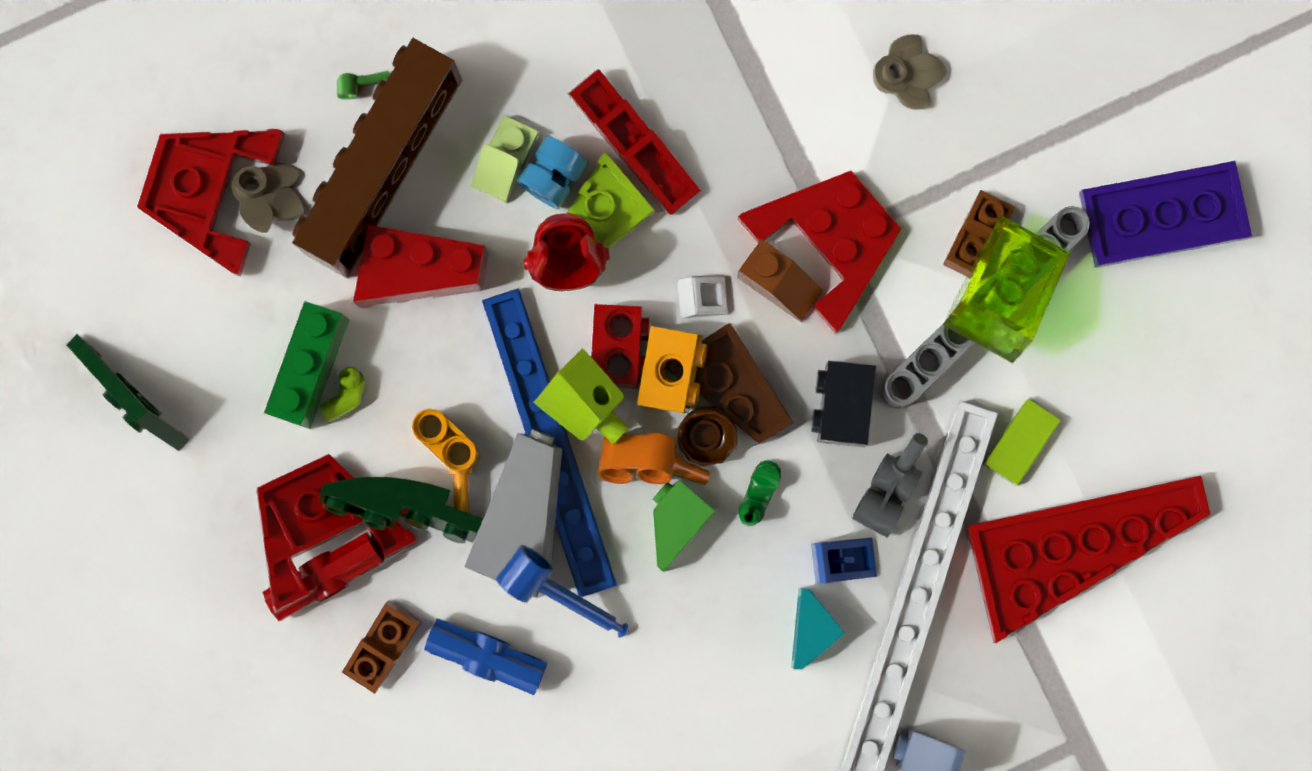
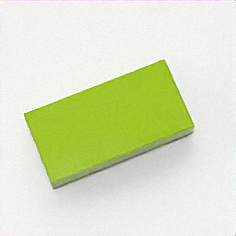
(1021, 442)

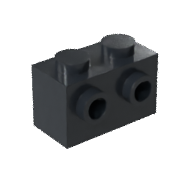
(844, 403)

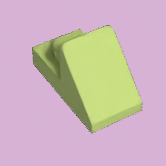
(504, 158)

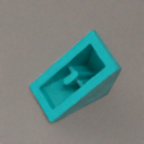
(813, 630)

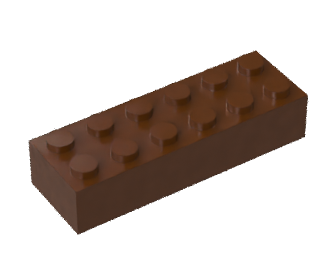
(377, 157)

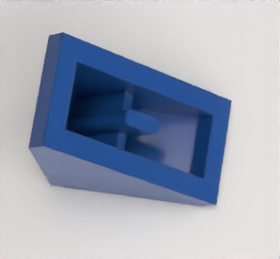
(843, 560)

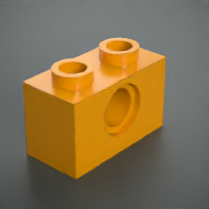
(663, 347)

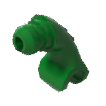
(759, 492)

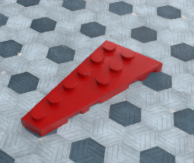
(1057, 552)

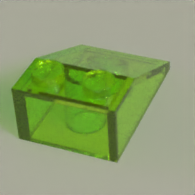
(1007, 290)

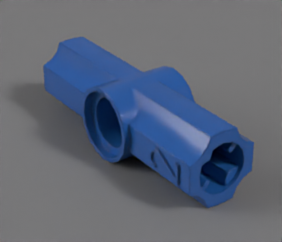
(485, 656)

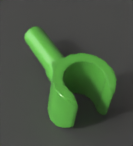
(348, 83)

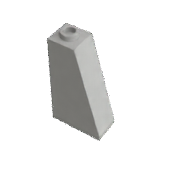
(520, 507)

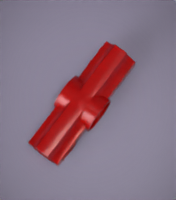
(331, 572)

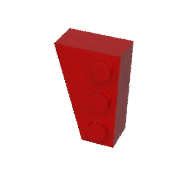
(416, 266)

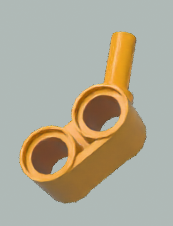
(442, 446)

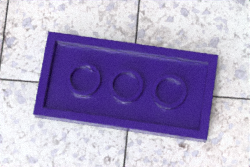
(1165, 214)

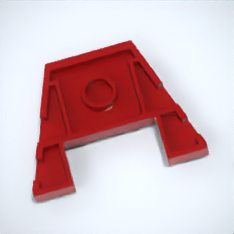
(190, 183)
(843, 227)
(297, 523)

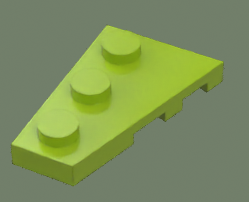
(610, 203)

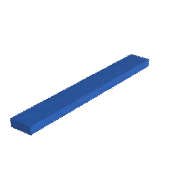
(527, 380)

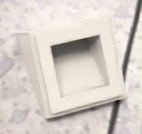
(702, 296)

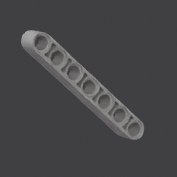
(947, 351)

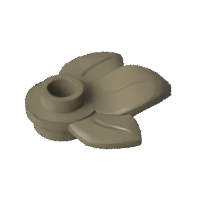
(914, 70)
(271, 199)

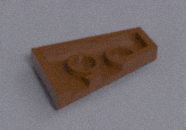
(737, 385)

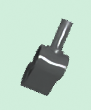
(890, 487)

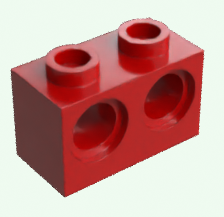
(608, 346)

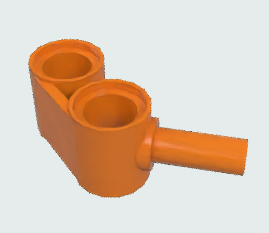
(651, 456)

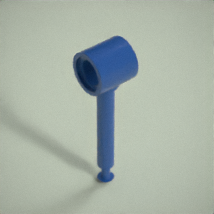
(528, 575)

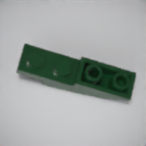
(385, 498)

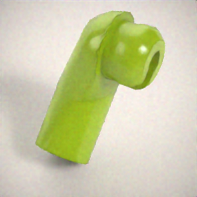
(349, 394)

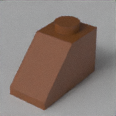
(779, 280)

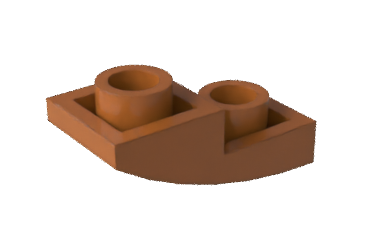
(975, 231)
(381, 646)

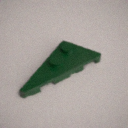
(122, 394)

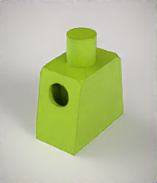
(583, 399)

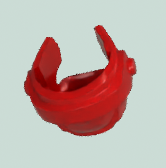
(566, 254)

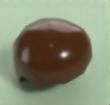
(707, 436)

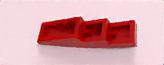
(634, 141)

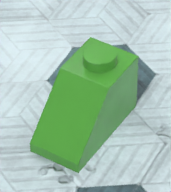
(677, 520)

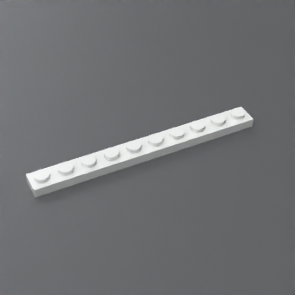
(919, 589)

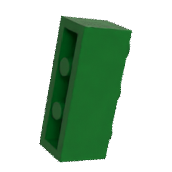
(307, 365)

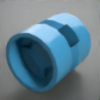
(553, 171)

